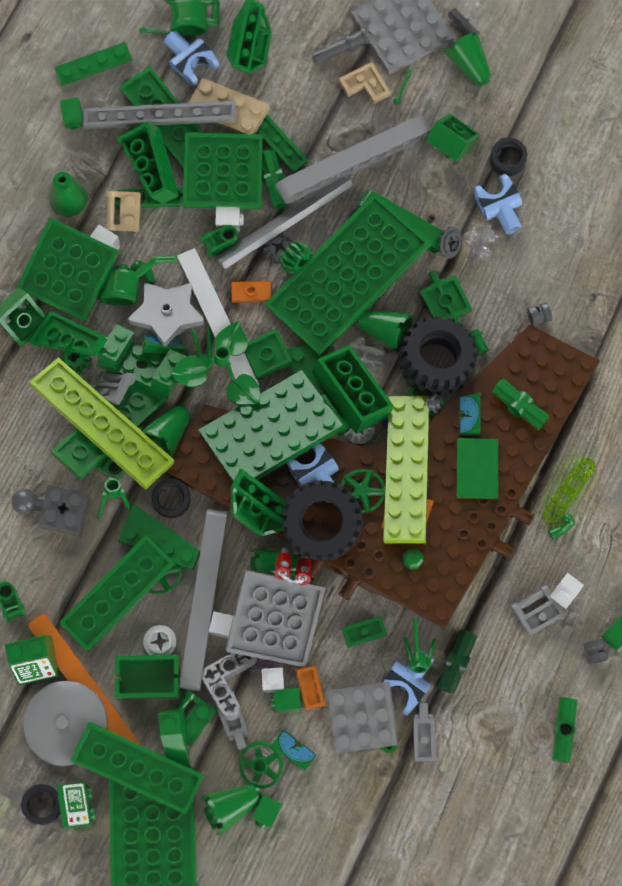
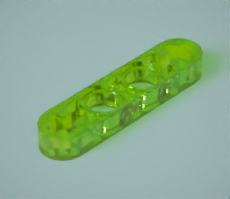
(569, 491)

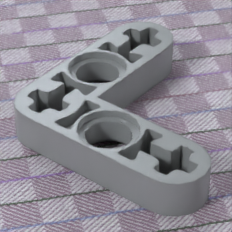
(220, 682)

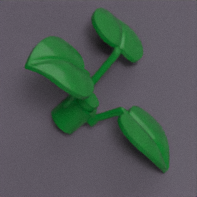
(229, 341)

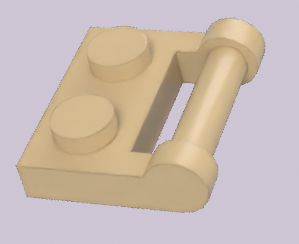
(129, 211)

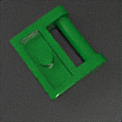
(198, 717)

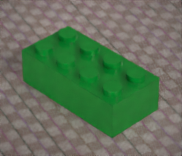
(352, 389)

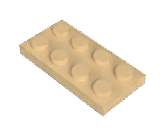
(249, 110)

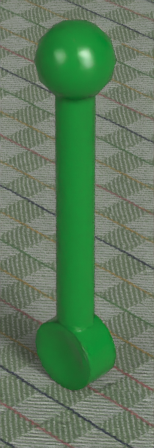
(143, 30)
(396, 100)

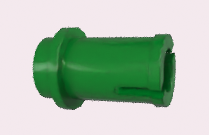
(480, 343)

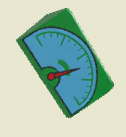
(151, 344)
(469, 415)
(294, 750)

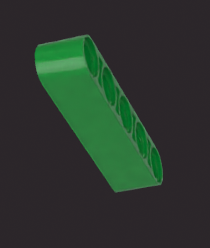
(426, 229)

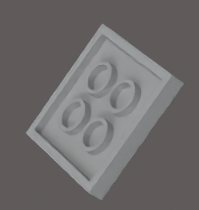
(362, 717)

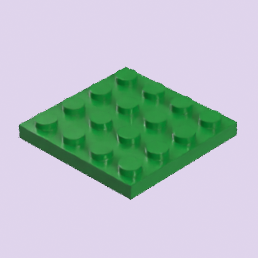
(222, 170)
(68, 269)

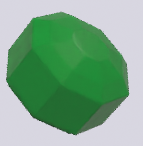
(413, 559)

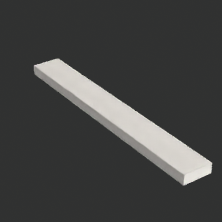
(211, 305)

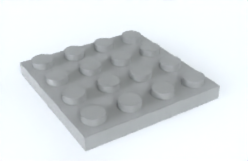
(402, 30)
(274, 619)

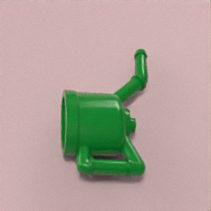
(190, 16)
(123, 283)

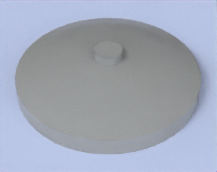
(59, 718)

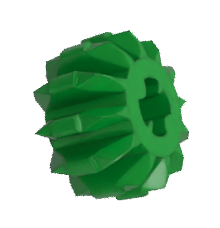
(295, 257)
(81, 361)

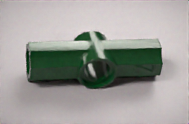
(457, 661)

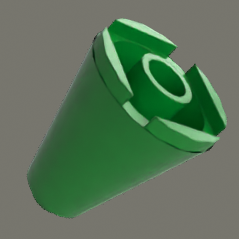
(470, 59)
(67, 195)
(386, 327)
(168, 429)
(265, 562)
(229, 806)

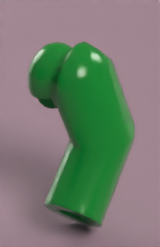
(149, 276)
(563, 528)

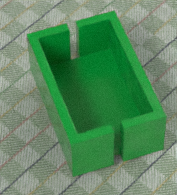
(147, 677)

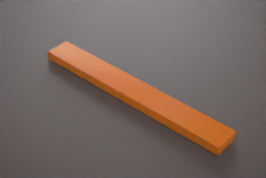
(75, 672)

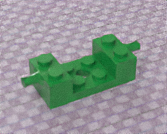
(123, 354)

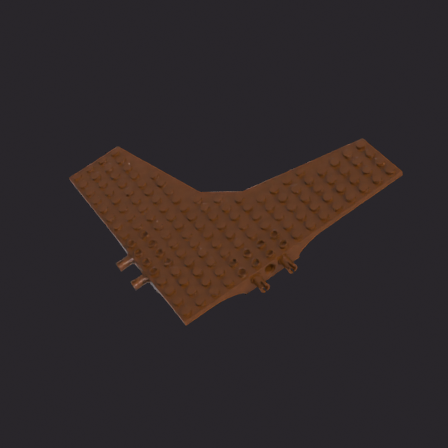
(458, 529)

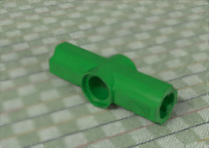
(272, 175)
(520, 404)
(563, 743)

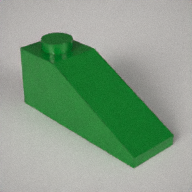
(174, 736)

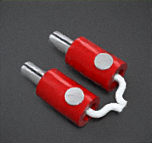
(283, 568)

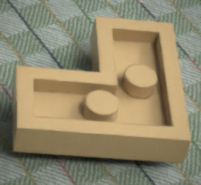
(368, 79)

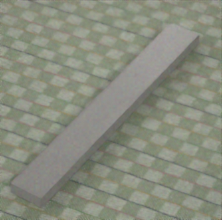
(159, 114)
(282, 222)

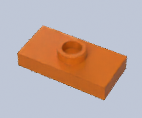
(251, 291)
(310, 688)

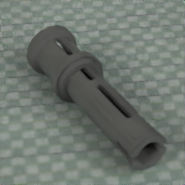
(349, 43)

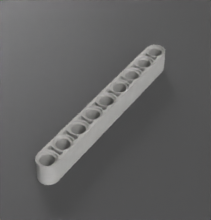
(353, 159)
(203, 599)

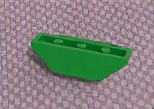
(249, 38)
(256, 505)

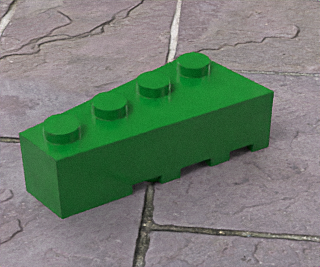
(150, 159)

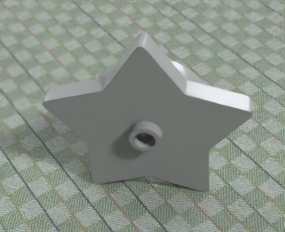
(166, 312)

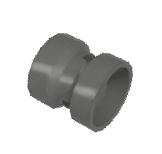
(539, 314)
(595, 651)

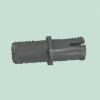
(462, 22)

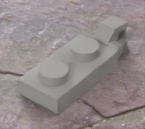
(235, 728)
(424, 735)

